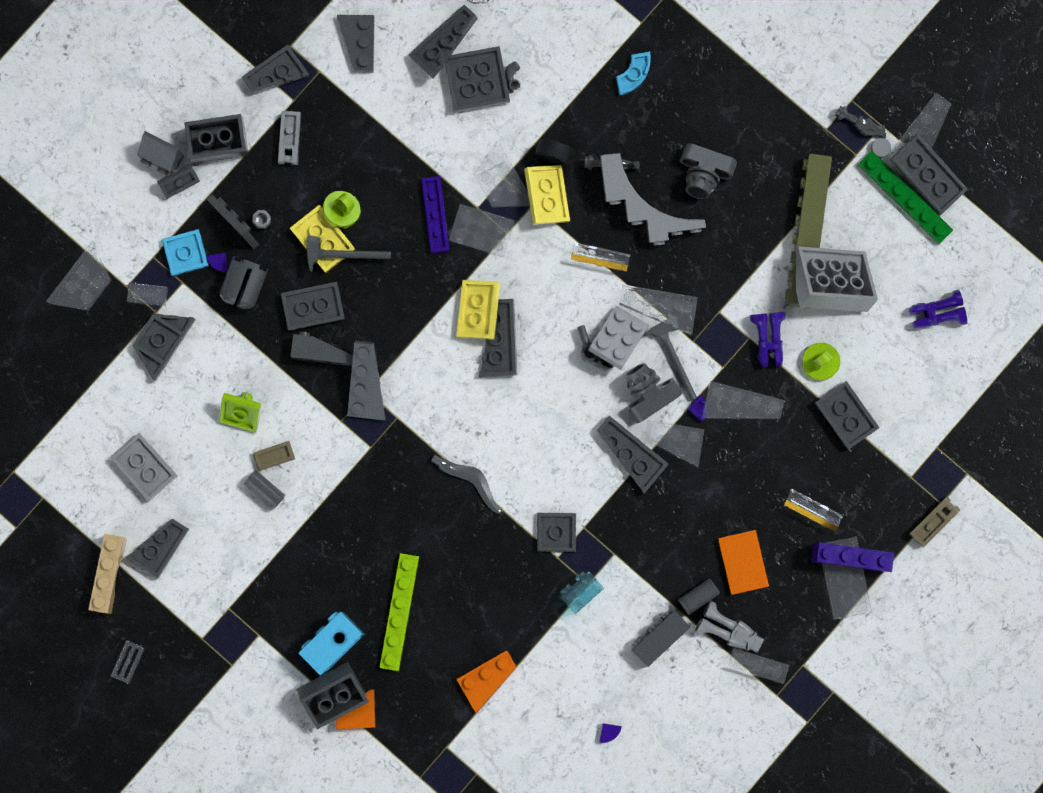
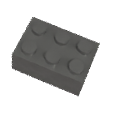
(216, 138)
(332, 695)

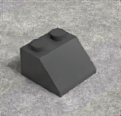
(159, 153)

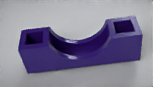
(852, 557)

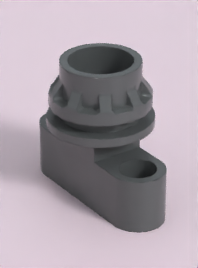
(705, 170)
(642, 382)

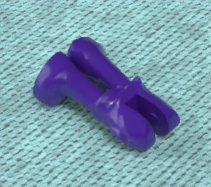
(933, 319)
(766, 346)

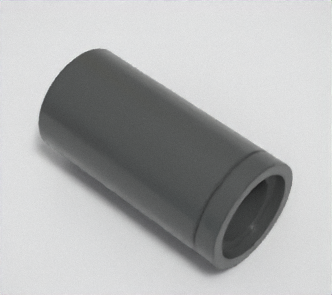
(264, 489)
(698, 596)

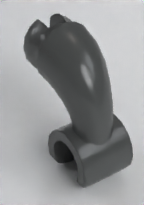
(509, 74)

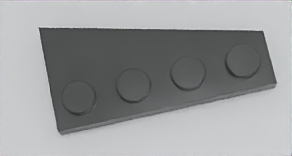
(440, 45)

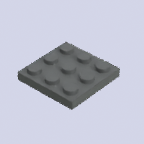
(477, 79)

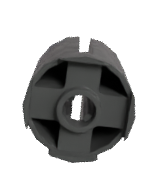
(234, 279)

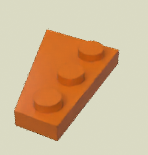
(486, 679)

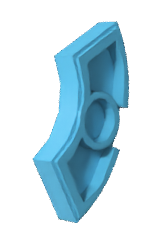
(634, 74)

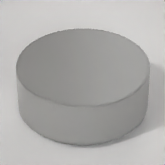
(881, 147)

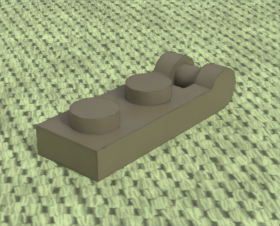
(934, 522)

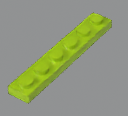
(399, 612)

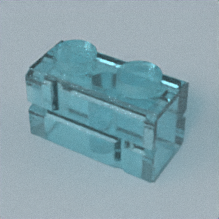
(581, 592)

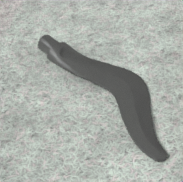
(470, 474)

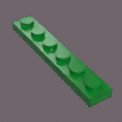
(905, 197)

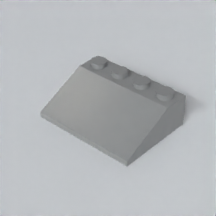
(834, 279)

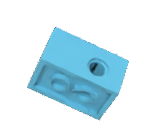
(323, 649)

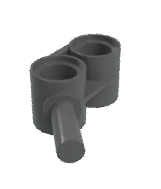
(594, 361)

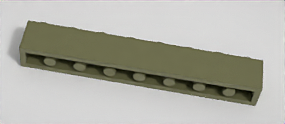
(811, 215)

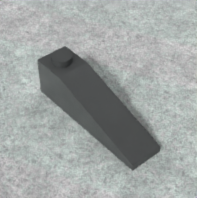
(312, 349)

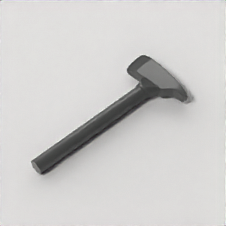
(315, 253)
(661, 331)

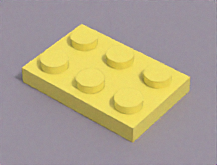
(547, 194)
(331, 237)
(478, 309)

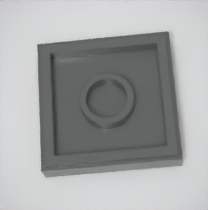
(556, 532)

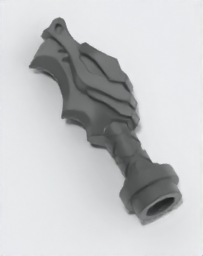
(864, 126)
(590, 162)

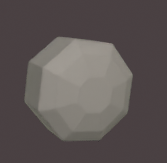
(261, 219)

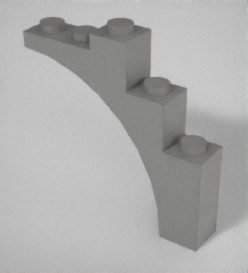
(658, 224)

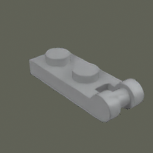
(289, 137)

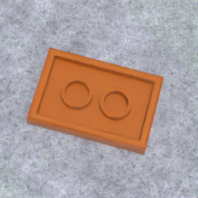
(743, 562)

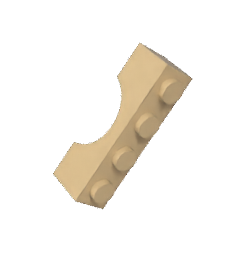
(104, 584)

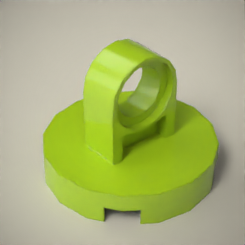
(341, 209)
(821, 361)

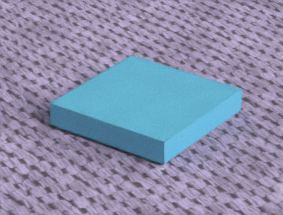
(185, 252)

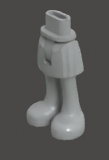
(739, 637)

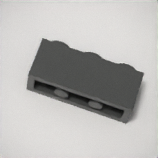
(660, 637)

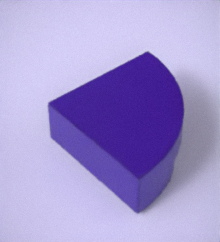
(218, 262)
(697, 408)
(609, 732)

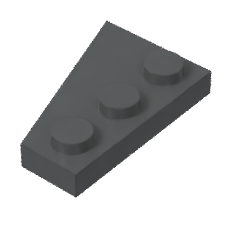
(359, 39)
(275, 71)
(231, 217)
(159, 549)

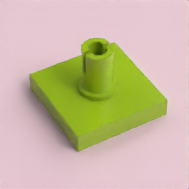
(240, 411)

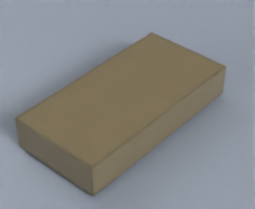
(274, 456)

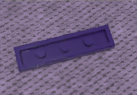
(435, 214)

